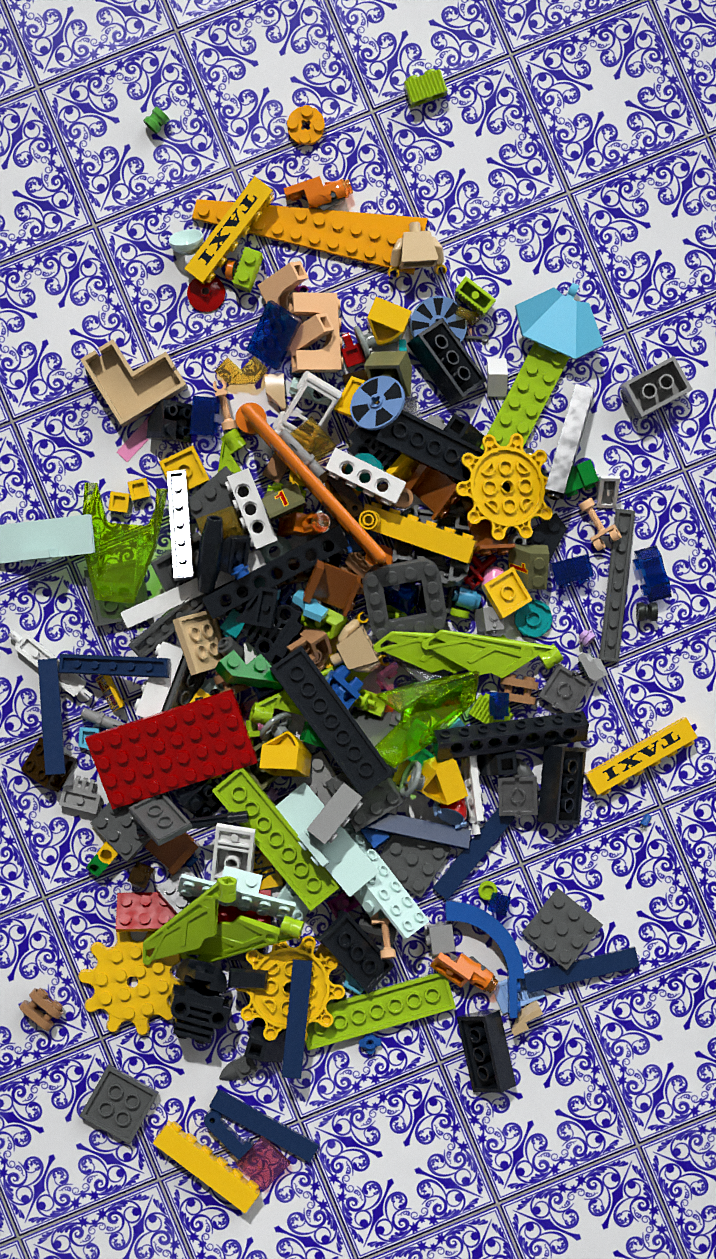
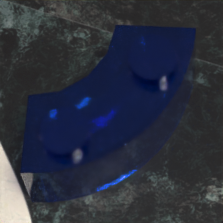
(652, 574)

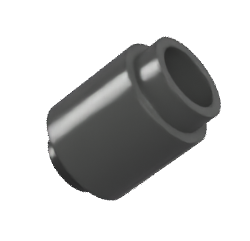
(227, 645)

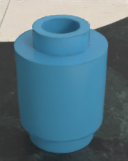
(466, 598)

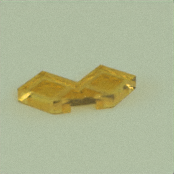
(249, 374)

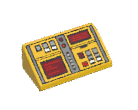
(110, 692)

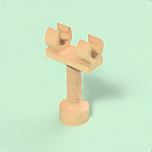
(228, 422)
(587, 506)
(387, 952)

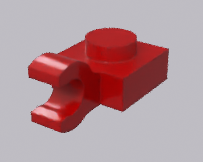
(352, 353)

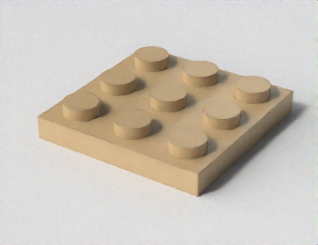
(199, 641)

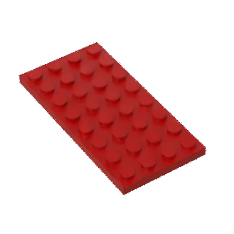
(172, 749)

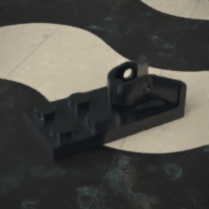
(355, 951)

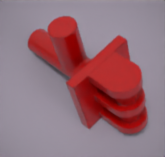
(481, 567)

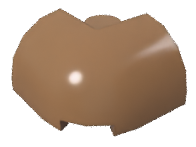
(315, 644)

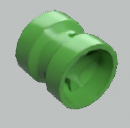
(156, 120)

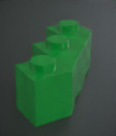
(253, 674)

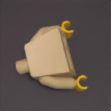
(417, 250)
(357, 648)

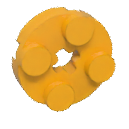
(305, 136)

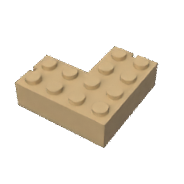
(129, 391)

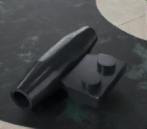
(219, 553)

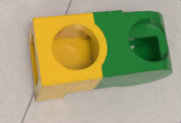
(102, 859)

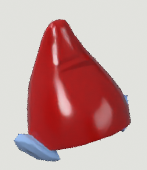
(453, 813)

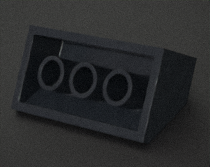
(446, 361)
(561, 785)
(486, 1051)

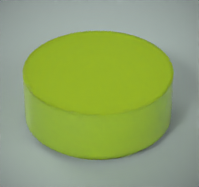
(460, 613)
(486, 888)

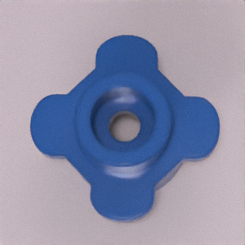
(240, 571)
(370, 1047)

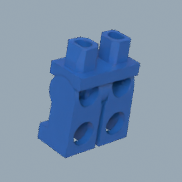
(346, 691)

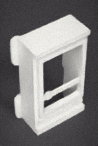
(319, 385)

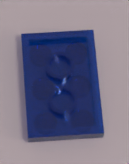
(273, 335)

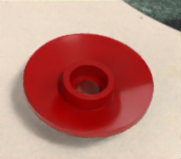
(208, 302)

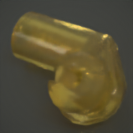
(471, 316)

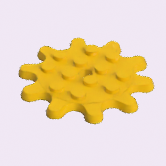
(486, 480)
(117, 996)
(273, 1003)

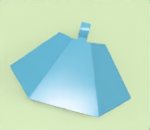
(559, 323)

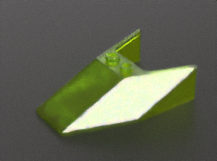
(120, 549)
(425, 708)

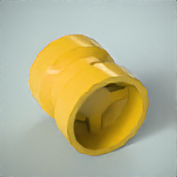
(373, 519)

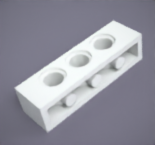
(340, 458)
(245, 479)

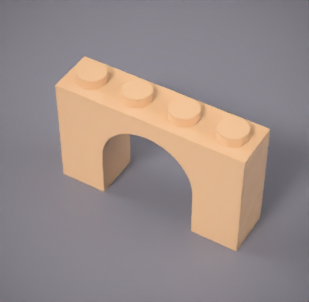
(279, 287)
(329, 357)

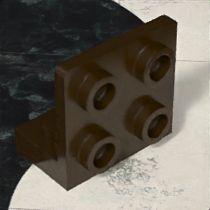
(35, 768)

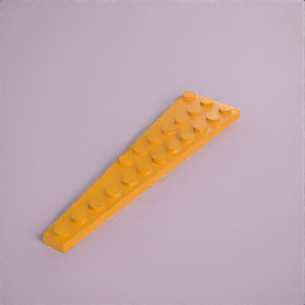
(339, 233)

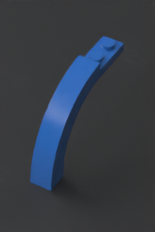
(480, 918)

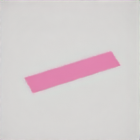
(134, 443)

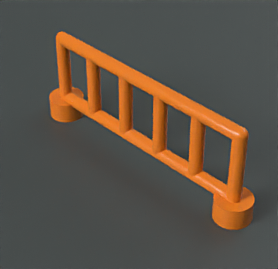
(252, 421)

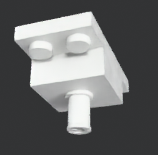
(233, 848)

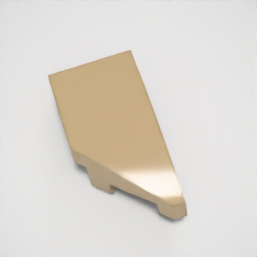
(276, 389)
(527, 1013)

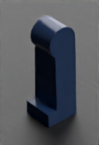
(230, 1139)

